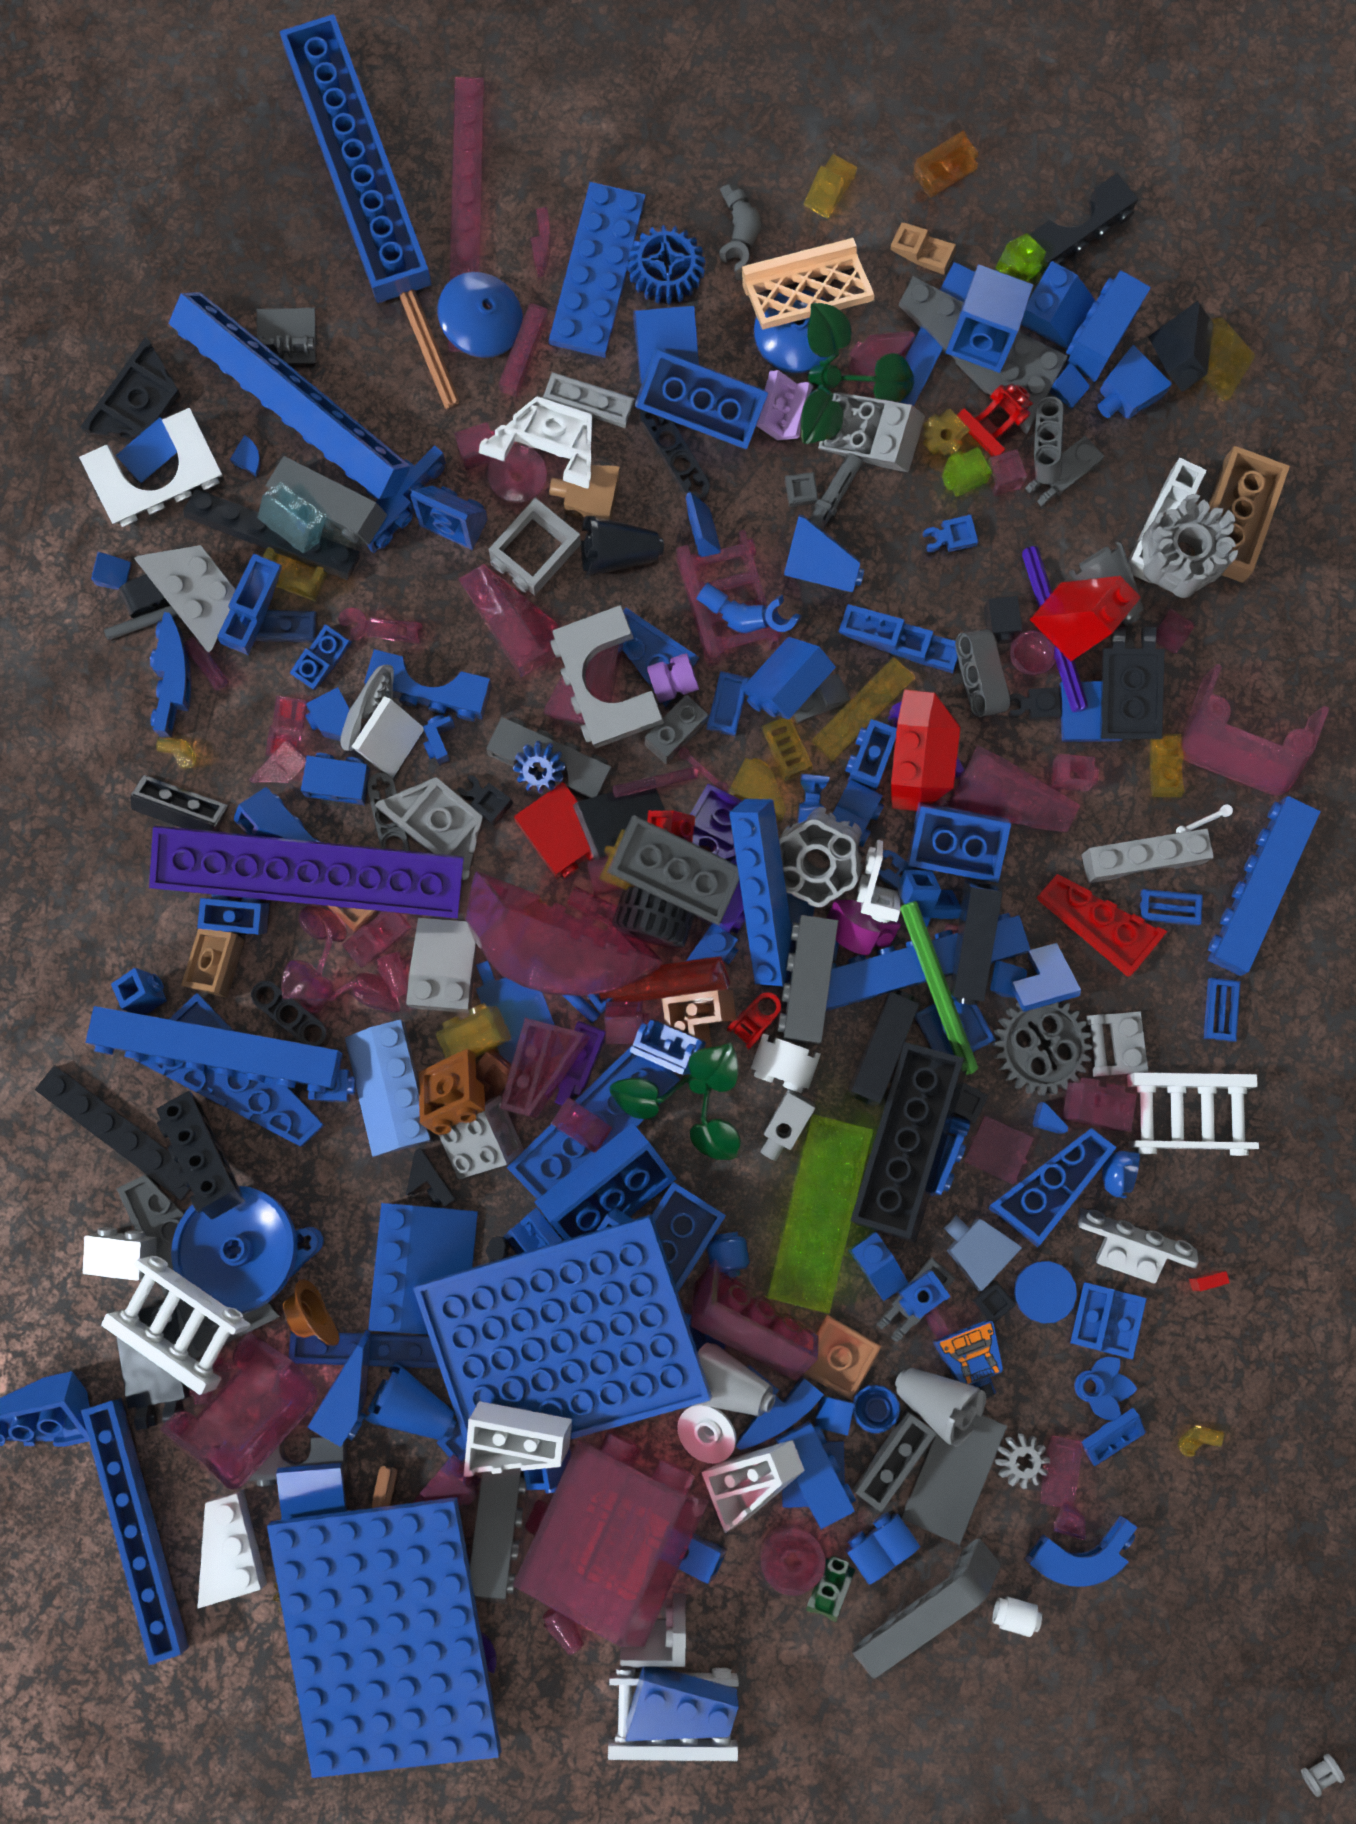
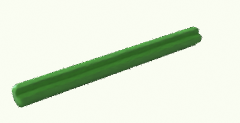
(937, 984)

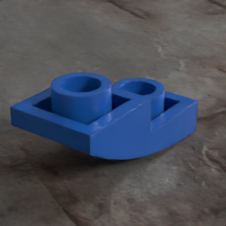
(321, 657)

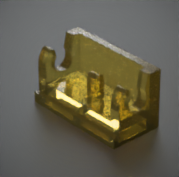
(297, 576)

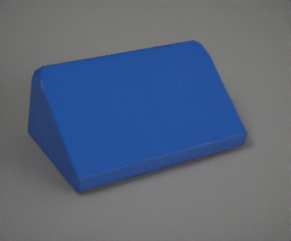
(148, 451)
(702, 526)

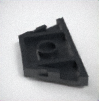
(135, 397)

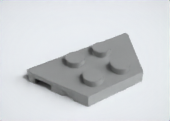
(192, 588)
(436, 819)

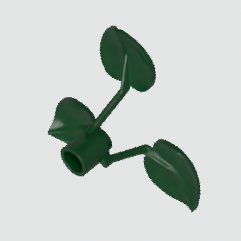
(827, 333)
(709, 1069)

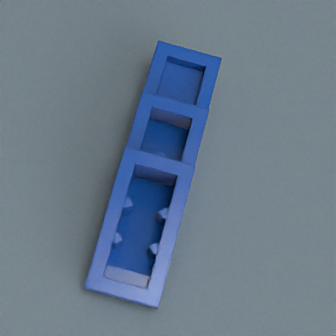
(898, 638)

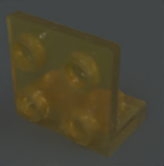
(1227, 359)

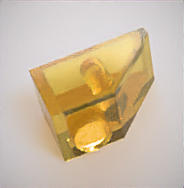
(758, 782)

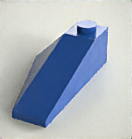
(45, 1412)

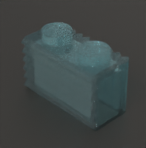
(291, 517)

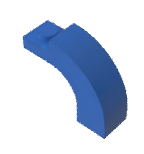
(1086, 1567)

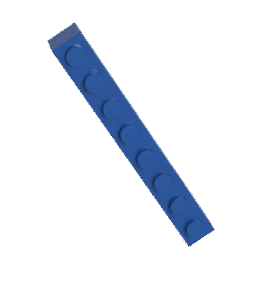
(901, 968)
(213, 1048)
(135, 1531)

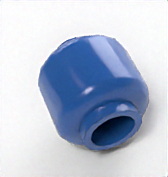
(729, 1252)

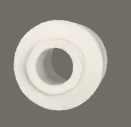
(1017, 1616)

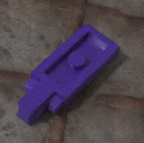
(580, 1071)

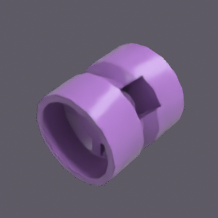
(673, 678)

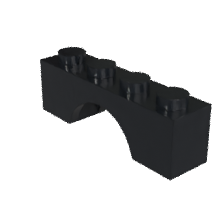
(1108, 204)

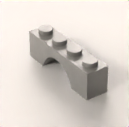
(1146, 854)

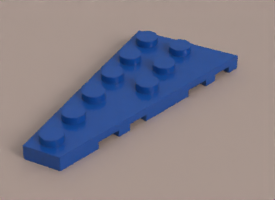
(263, 1103)

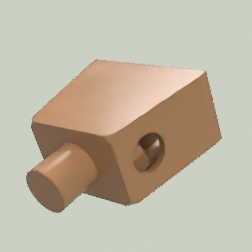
(596, 500)

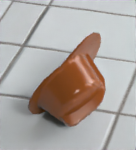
(308, 1314)

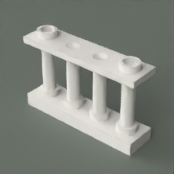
(1207, 1086)
(150, 1340)
(674, 1749)

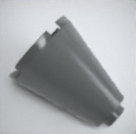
(1109, 564)

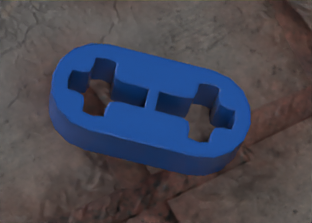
(898, 864)

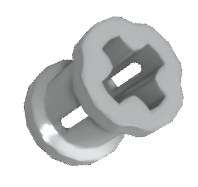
(1322, 1775)

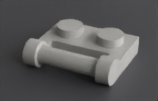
(1126, 1041)

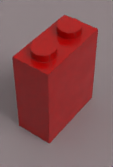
(555, 831)

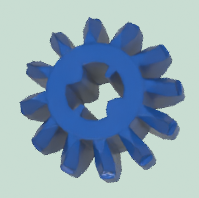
(531, 773)

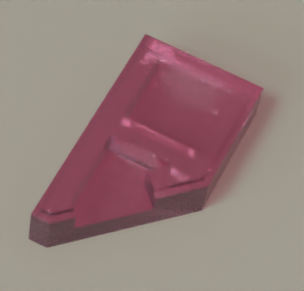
(282, 765)

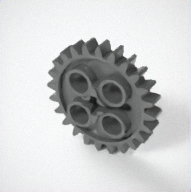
(1019, 1059)

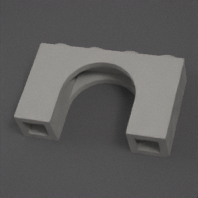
(577, 646)

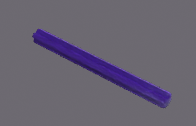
(1067, 669)

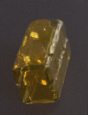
(477, 1032)

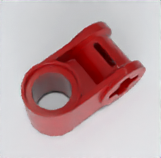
(754, 1020)

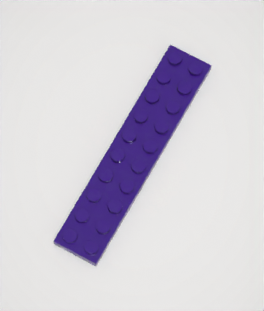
(305, 872)

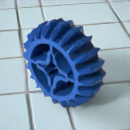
(688, 260)

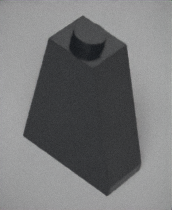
(1185, 345)

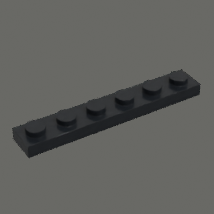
(245, 525)
(113, 1129)

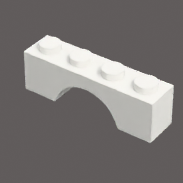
(1180, 483)

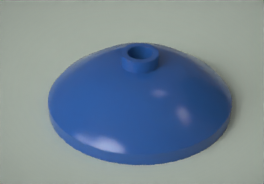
(472, 326)
(787, 344)

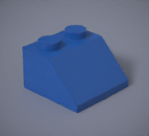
(1058, 306)

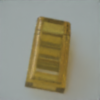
(793, 770)

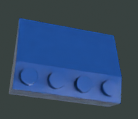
(412, 1249)

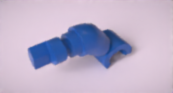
(745, 617)

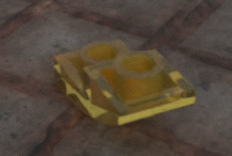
(1165, 766)

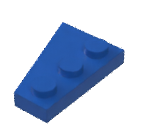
(651, 647)

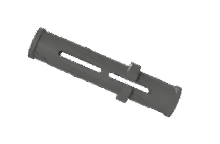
(840, 483)

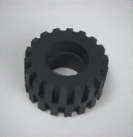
(652, 919)

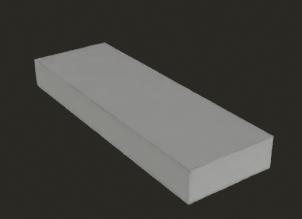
(599, 402)

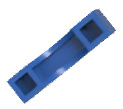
(464, 695)

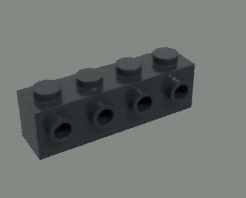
(199, 1156)

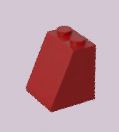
(1084, 613)

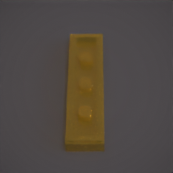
(862, 707)

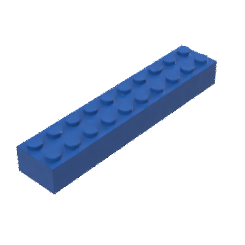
(355, 158)

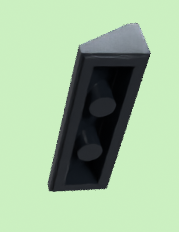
(177, 805)

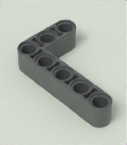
(932, 1613)

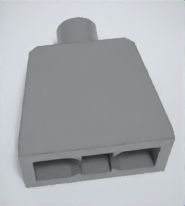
(795, 1112)

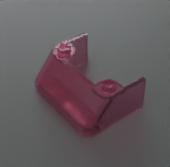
(1242, 755)

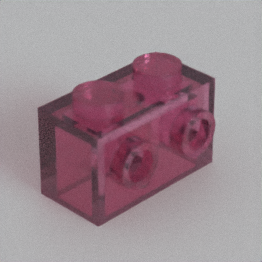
(1099, 1106)

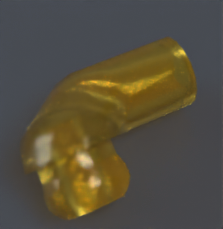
(181, 750)

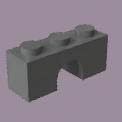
(321, 1452)

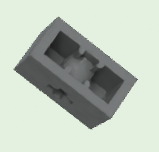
(678, 729)

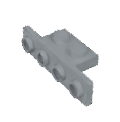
(1134, 1249)

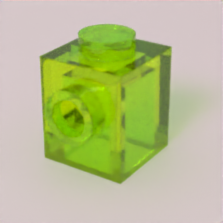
(1021, 258)
(965, 471)

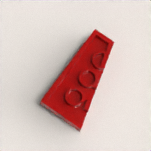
(1111, 931)

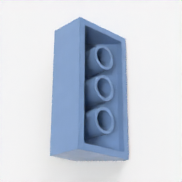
(387, 1087)

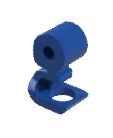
(812, 786)

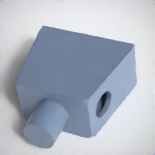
(979, 1250)

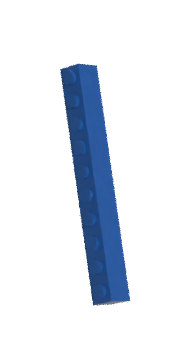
(289, 395)

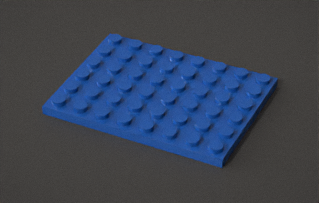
(568, 1332)
(384, 1638)

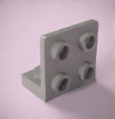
(482, 1143)
(666, 1641)

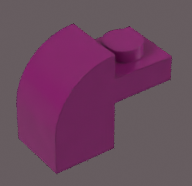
(858, 930)

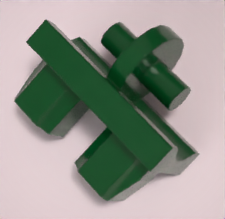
(832, 1589)

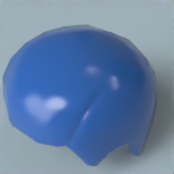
(1120, 1173)
(876, 1409)

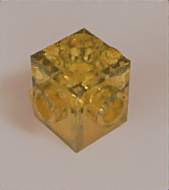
(954, 429)

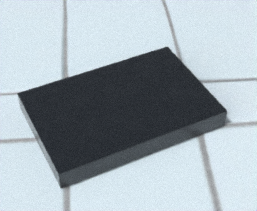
(606, 816)

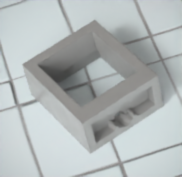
(555, 526)

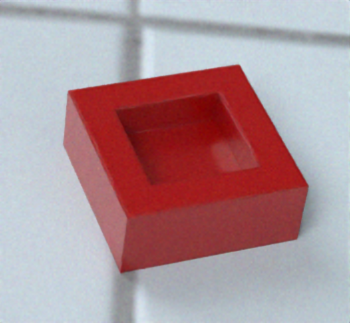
(1209, 1280)

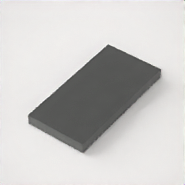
(675, 870)
(953, 1480)

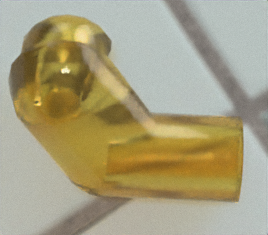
(1196, 1437)

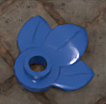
(1108, 1388)

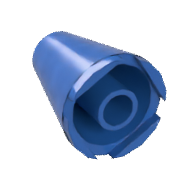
(410, 1407)

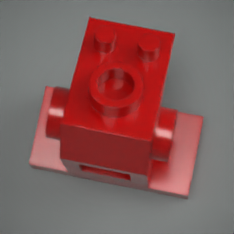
(1014, 401)

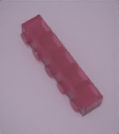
(523, 349)

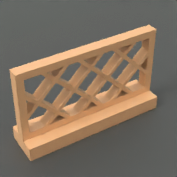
(802, 268)

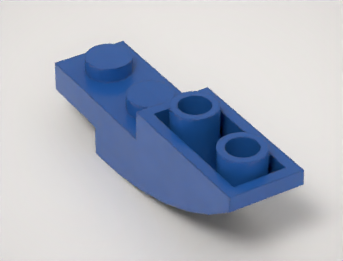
(398, 507)
(173, 665)

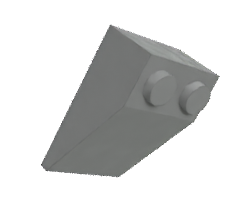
(442, 966)

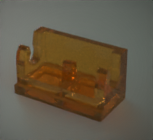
(946, 164)

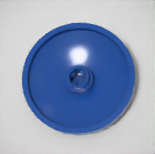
(239, 1255)

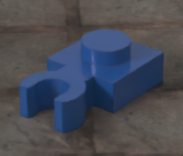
(955, 533)

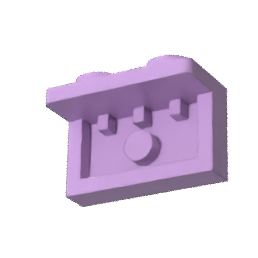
(783, 406)

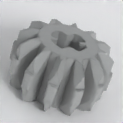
(1024, 1472)

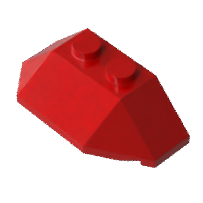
(923, 751)

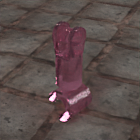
(379, 627)

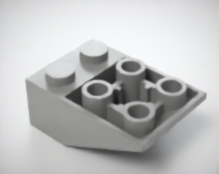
(876, 431)

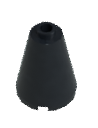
(617, 545)

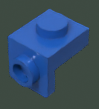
(434, 745)

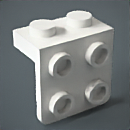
(877, 901)

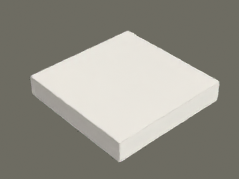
(388, 737)

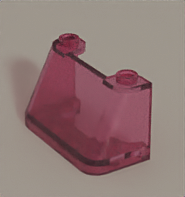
(246, 1415)

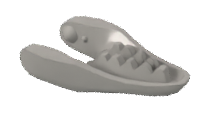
(378, 686)

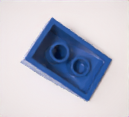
(449, 515)
(341, 1408)

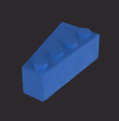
(1048, 1193)

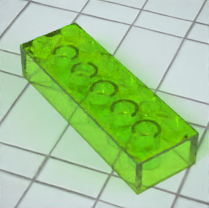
(819, 1213)

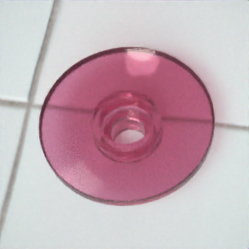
(523, 461)

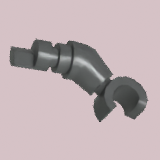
(746, 228)

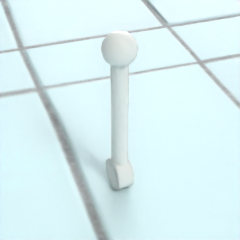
(1225, 811)

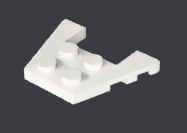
(551, 429)

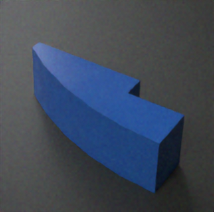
(249, 604)
(782, 1415)

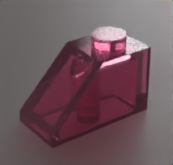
(867, 354)

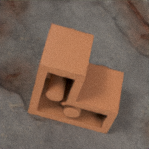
(696, 1011)

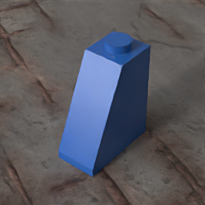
(821, 559)

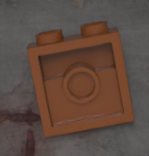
(450, 1093)

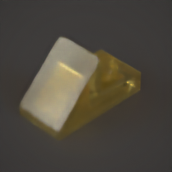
(830, 185)

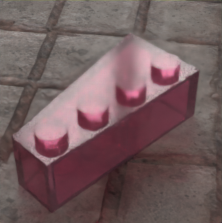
(751, 1324)

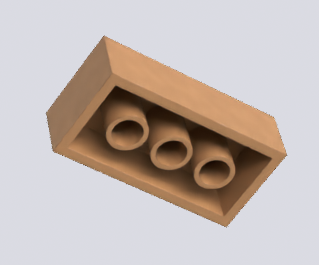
(1250, 490)

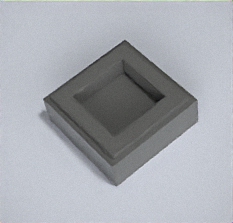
(801, 489)

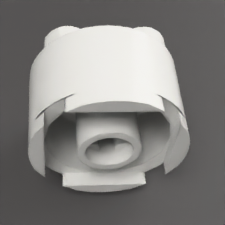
(784, 1062)

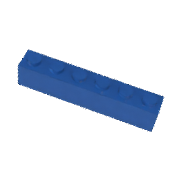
(1263, 885)
(763, 889)

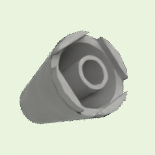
(733, 1384)
(942, 1403)

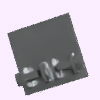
(289, 333)

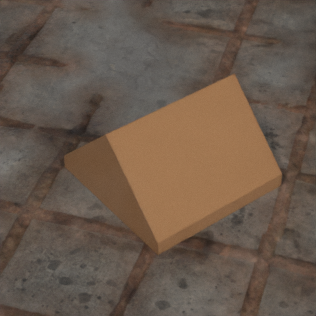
(213, 962)

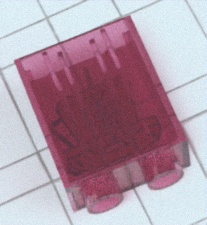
(612, 1540)

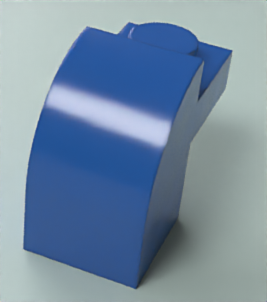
(925, 890)

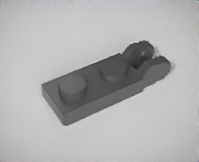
(1075, 464)
(946, 1280)

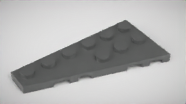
(1027, 363)
(159, 1217)

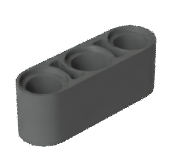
(1049, 440)
(982, 672)

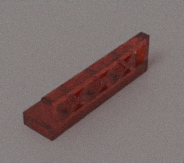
(675, 980)

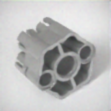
(1203, 531)
(837, 840)

